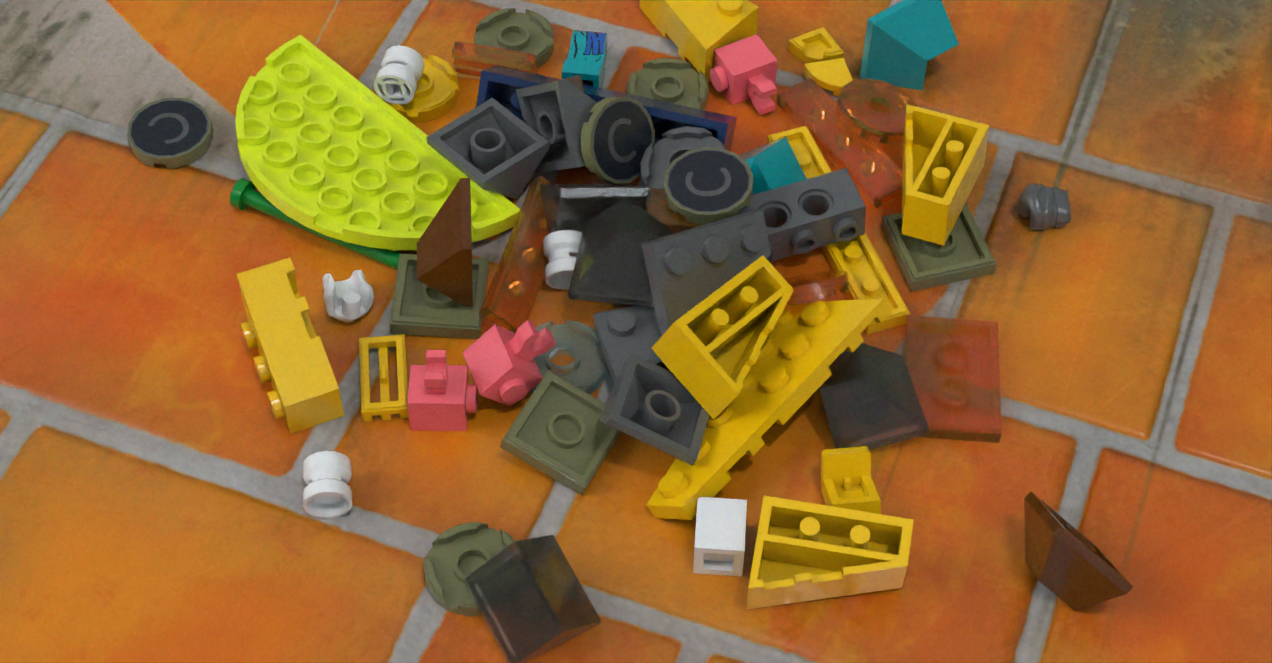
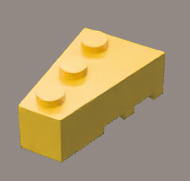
(702, 26)
(939, 170)
(723, 335)
(288, 347)
(825, 552)

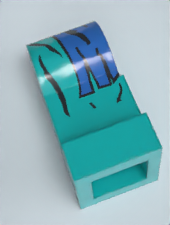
(587, 57)

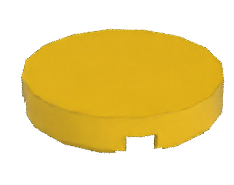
(435, 92)

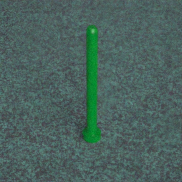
(245, 195)

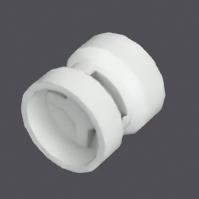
(399, 75)
(561, 250)
(327, 484)

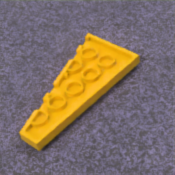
(782, 379)

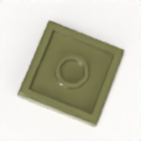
(933, 264)
(426, 312)
(561, 433)

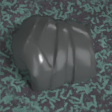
(1044, 206)

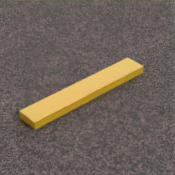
(857, 256)

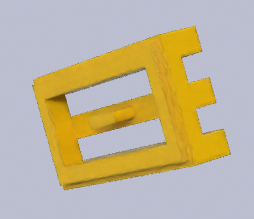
(385, 406)

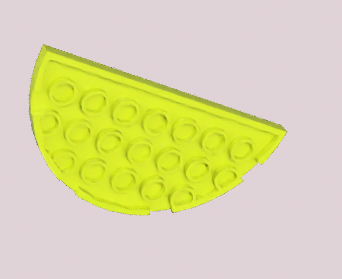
(347, 158)

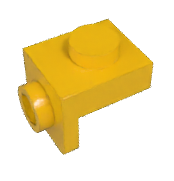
(848, 479)

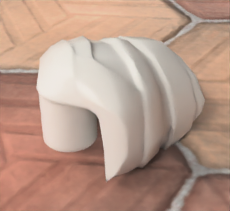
(347, 298)

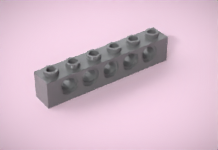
(809, 214)

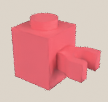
(746, 72)
(505, 362)
(440, 395)

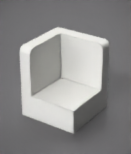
(720, 536)

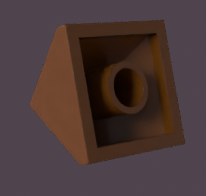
(446, 248)
(1067, 559)

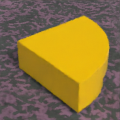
(815, 46)
(829, 74)

